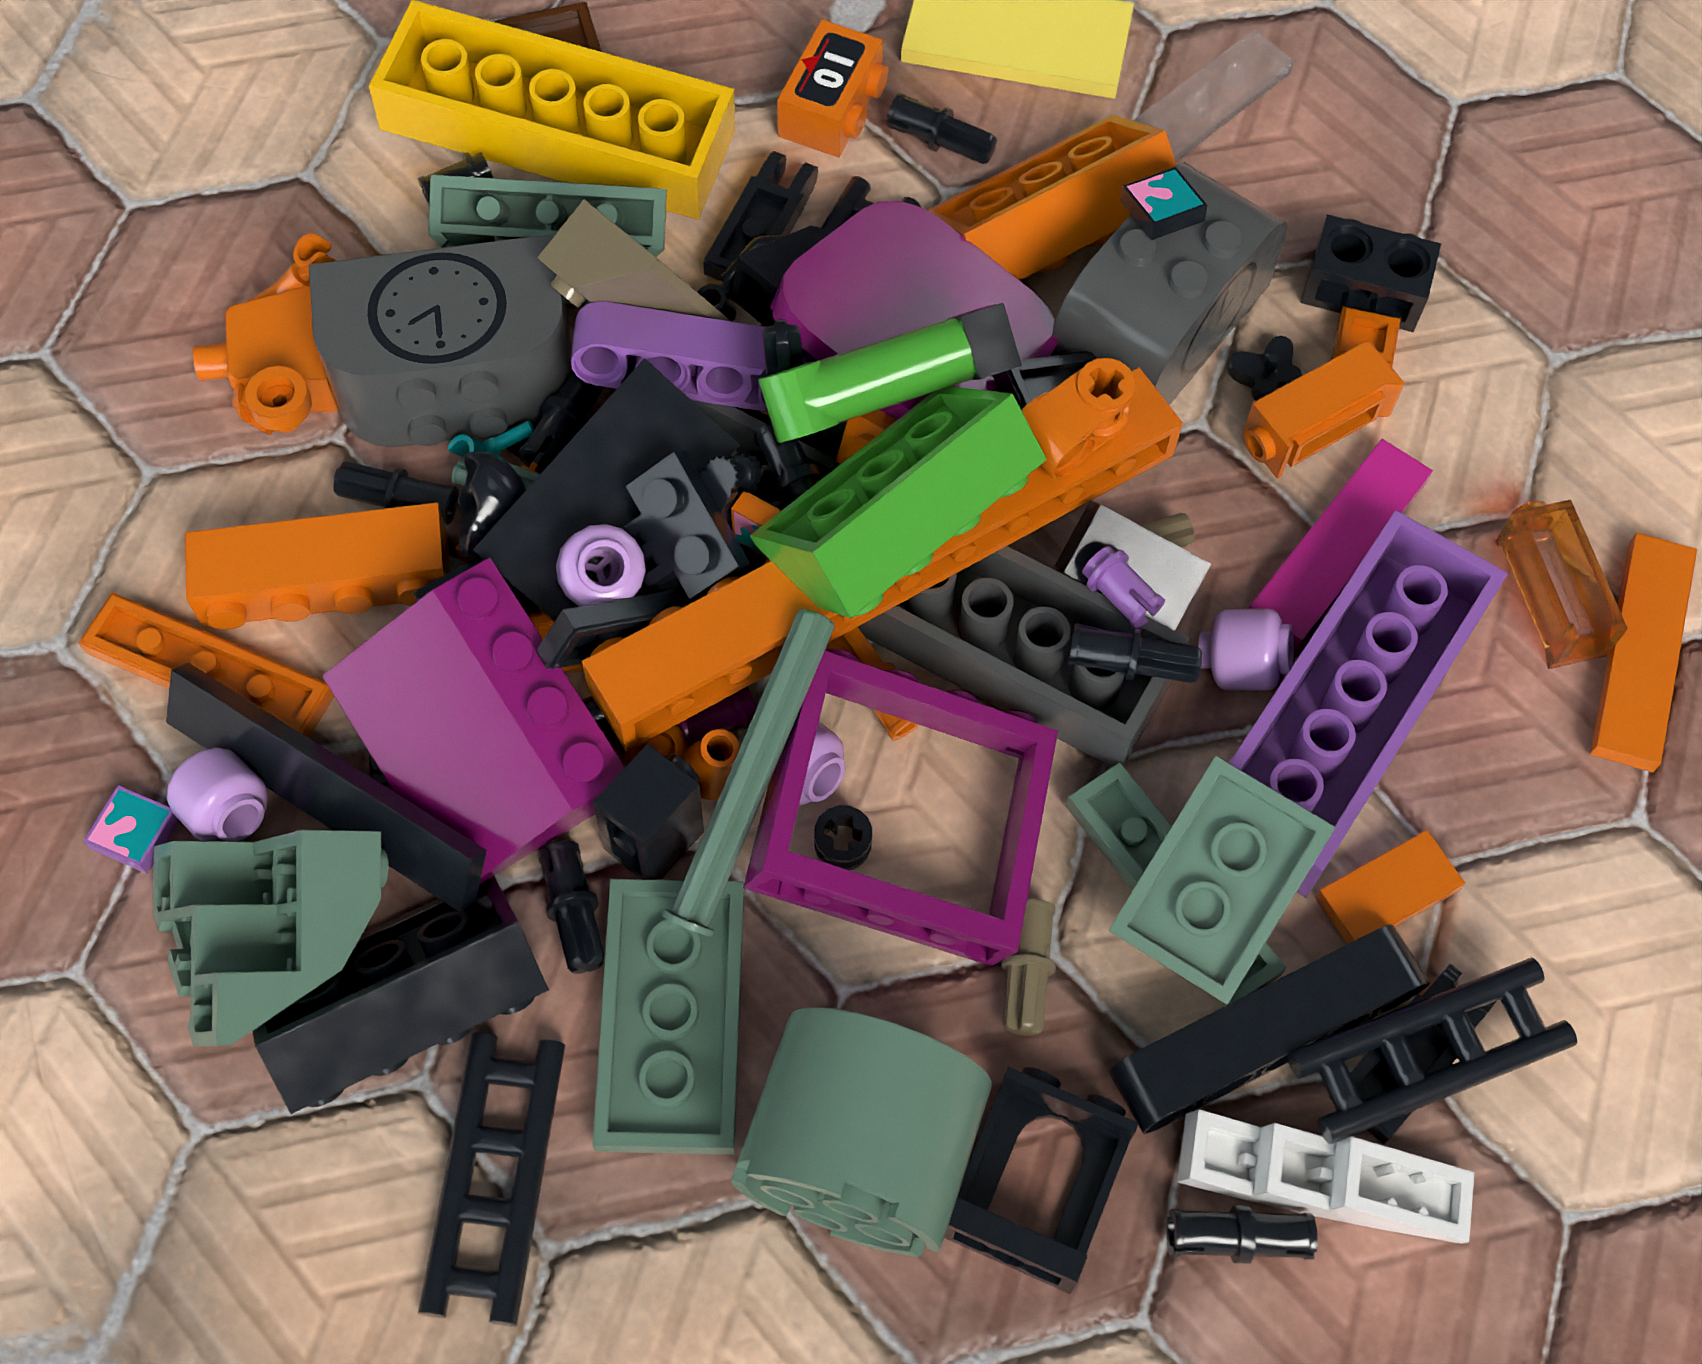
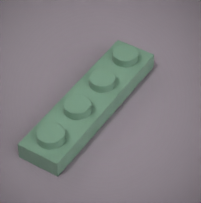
(1130, 833)

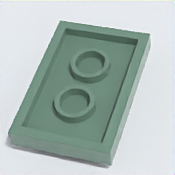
(1221, 879)

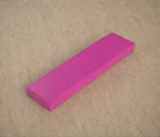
(1341, 538)

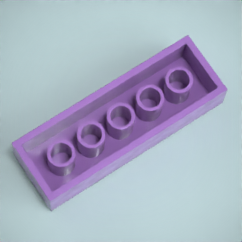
(1368, 675)

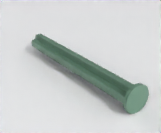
(751, 772)

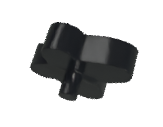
(1266, 370)

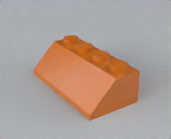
(1059, 197)

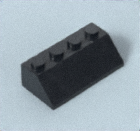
(399, 994)

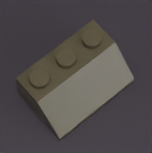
(606, 264)

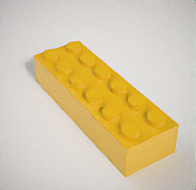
(552, 106)

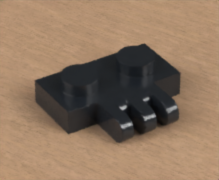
(682, 528)

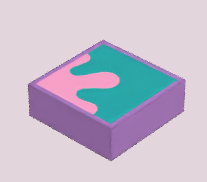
(131, 828)

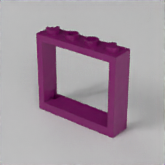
(879, 903)

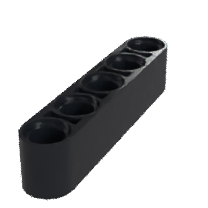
(1262, 1027)

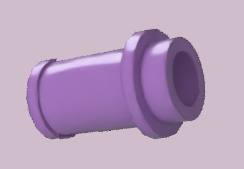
(1122, 585)

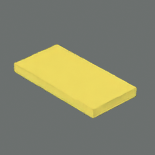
(1024, 41)

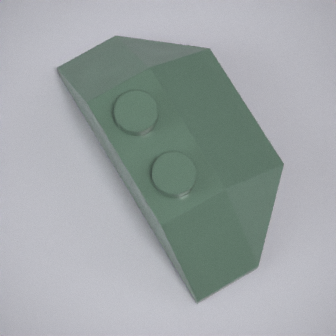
(506, 209)

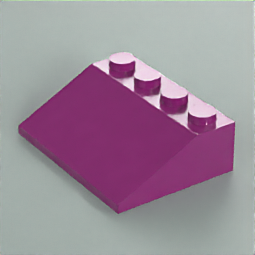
(476, 720)

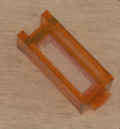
(1561, 582)

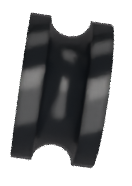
(861, 831)

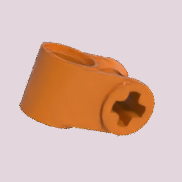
(1081, 414)

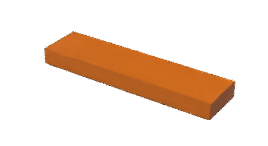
(156, 644)
(1645, 659)

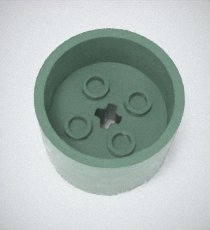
(864, 1130)

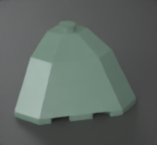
(262, 920)

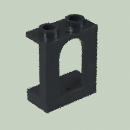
(1104, 1140)

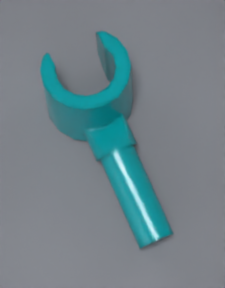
(464, 444)

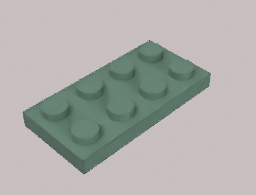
(668, 1024)

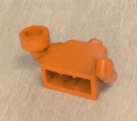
(273, 350)

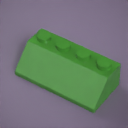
(901, 498)

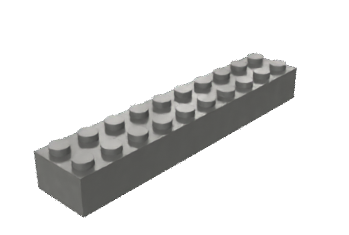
(1002, 632)

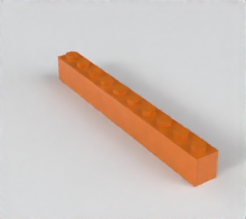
(739, 628)

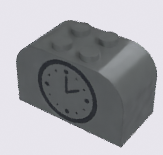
(1172, 296)
(441, 340)

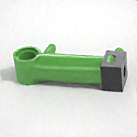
(889, 372)

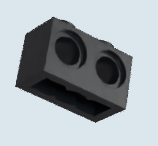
(1371, 271)

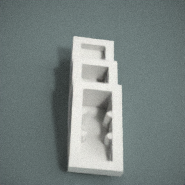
(1334, 1181)

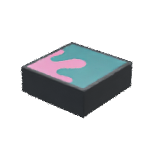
(1163, 203)

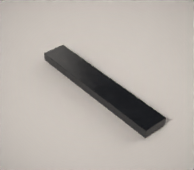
(326, 786)

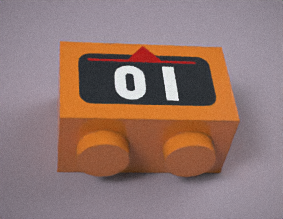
(831, 88)

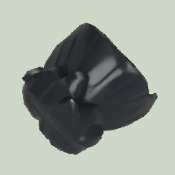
(485, 497)

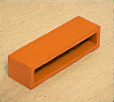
(314, 565)

